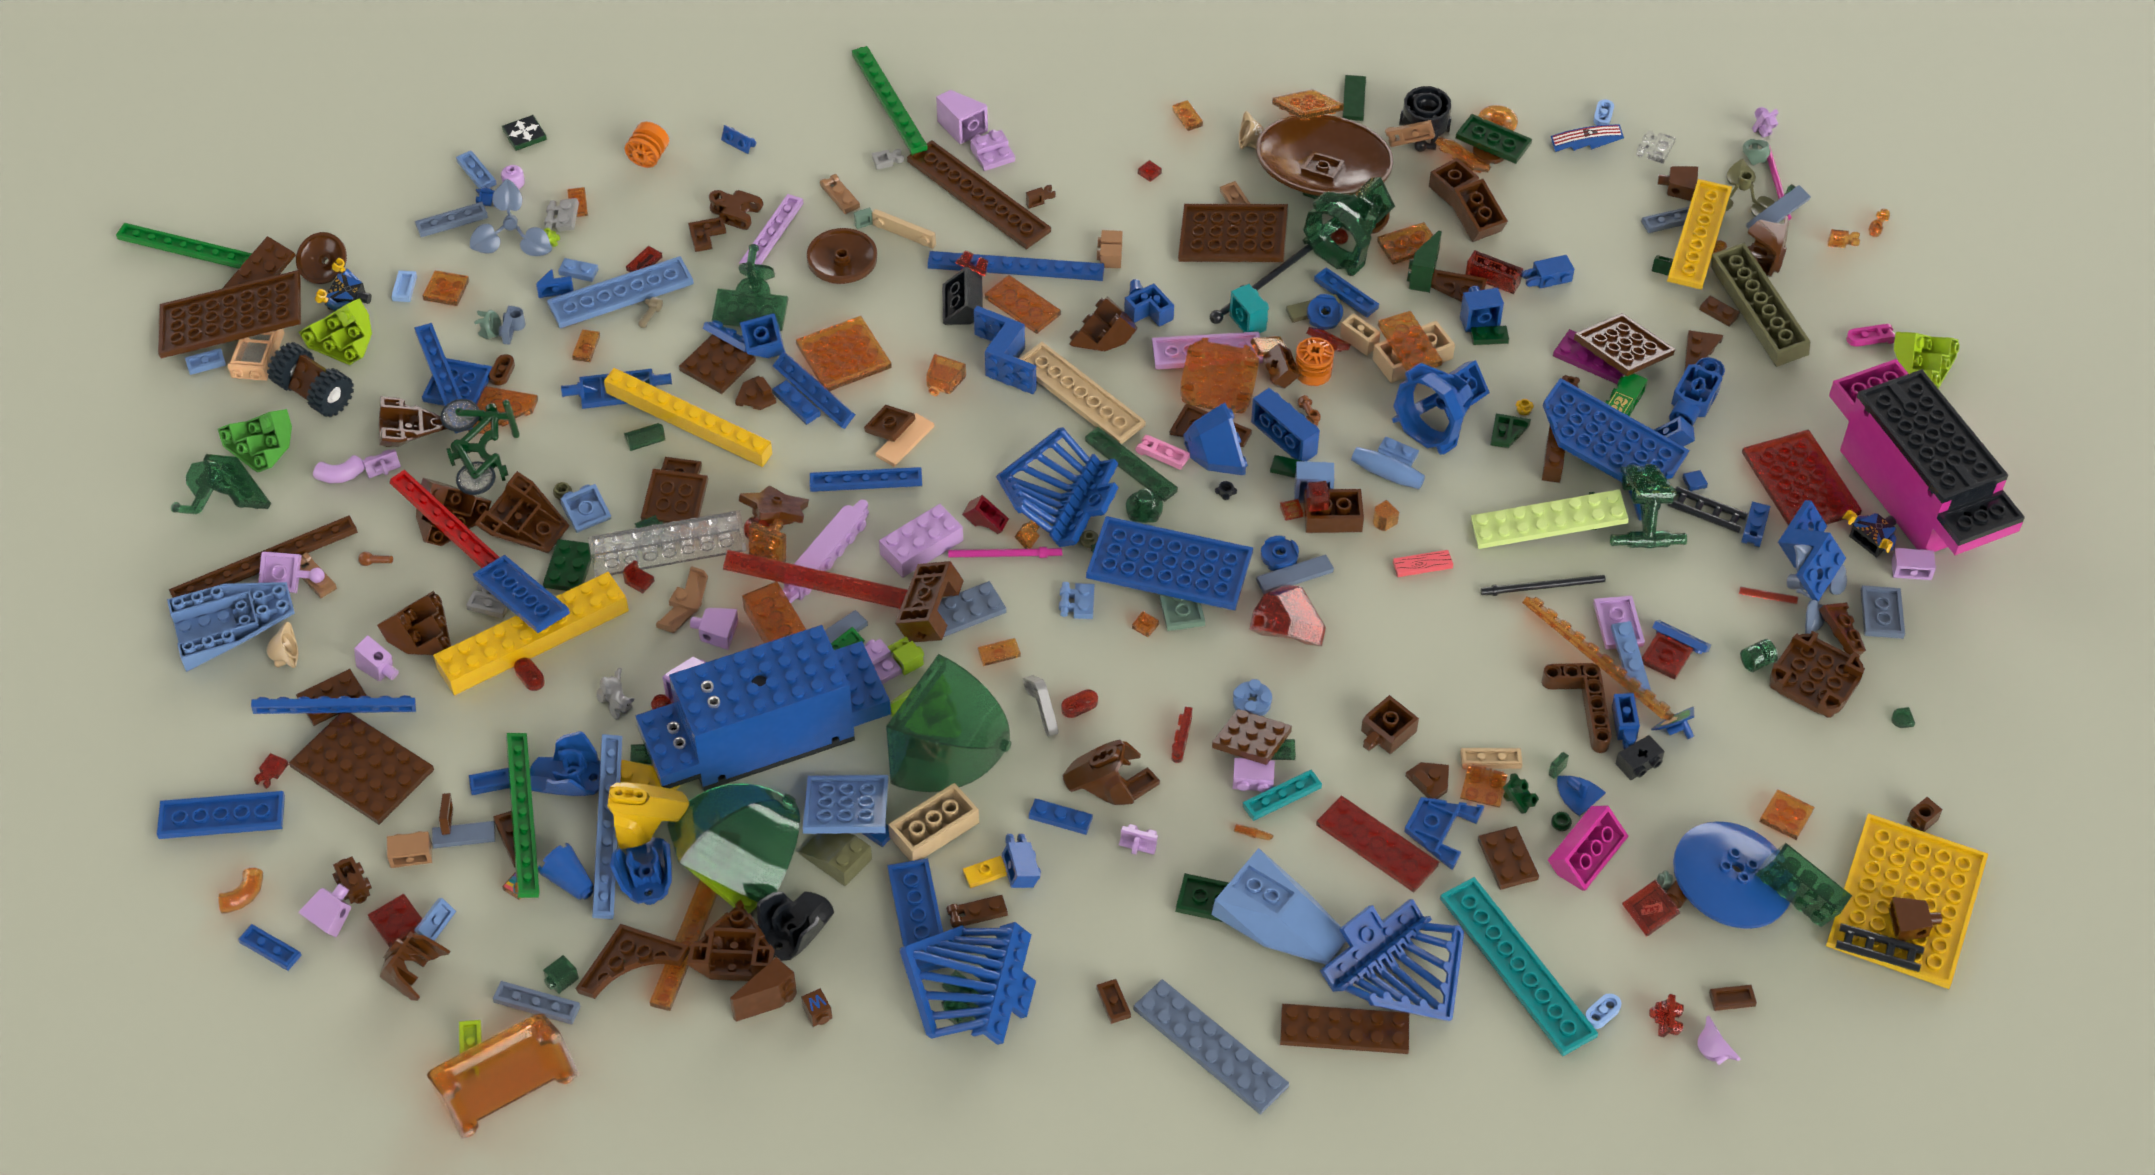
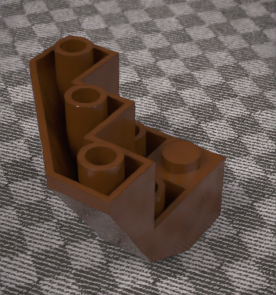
(1105, 328)
(462, 505)
(418, 627)

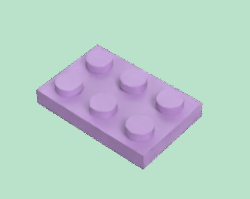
(1613, 611)

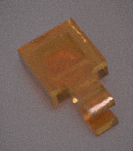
(1840, 238)
(1028, 534)

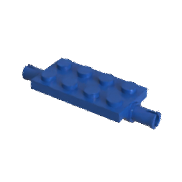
(593, 390)

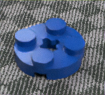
(1331, 305)
(1275, 561)

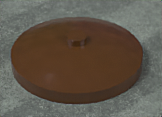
(842, 255)

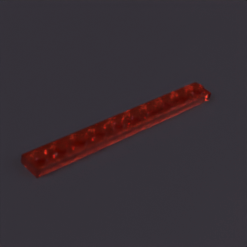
(814, 579)

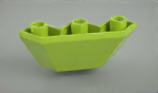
(341, 334)
(1927, 353)

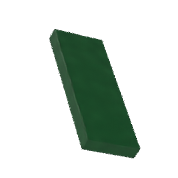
(1354, 97)

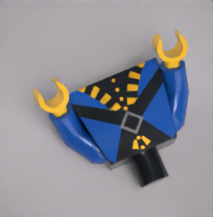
(343, 289)
(1872, 532)

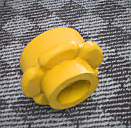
(1524, 406)

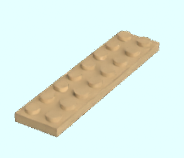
(1083, 394)

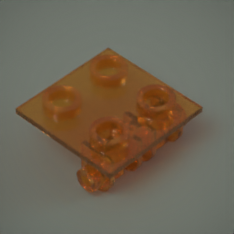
(1484, 786)

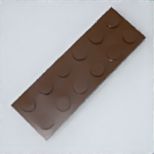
(1344, 1028)

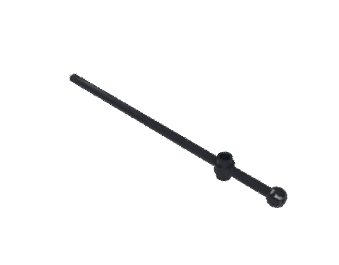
(1217, 315)

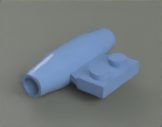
(1391, 462)

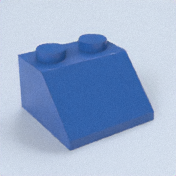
(763, 336)

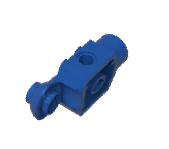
(1697, 390)

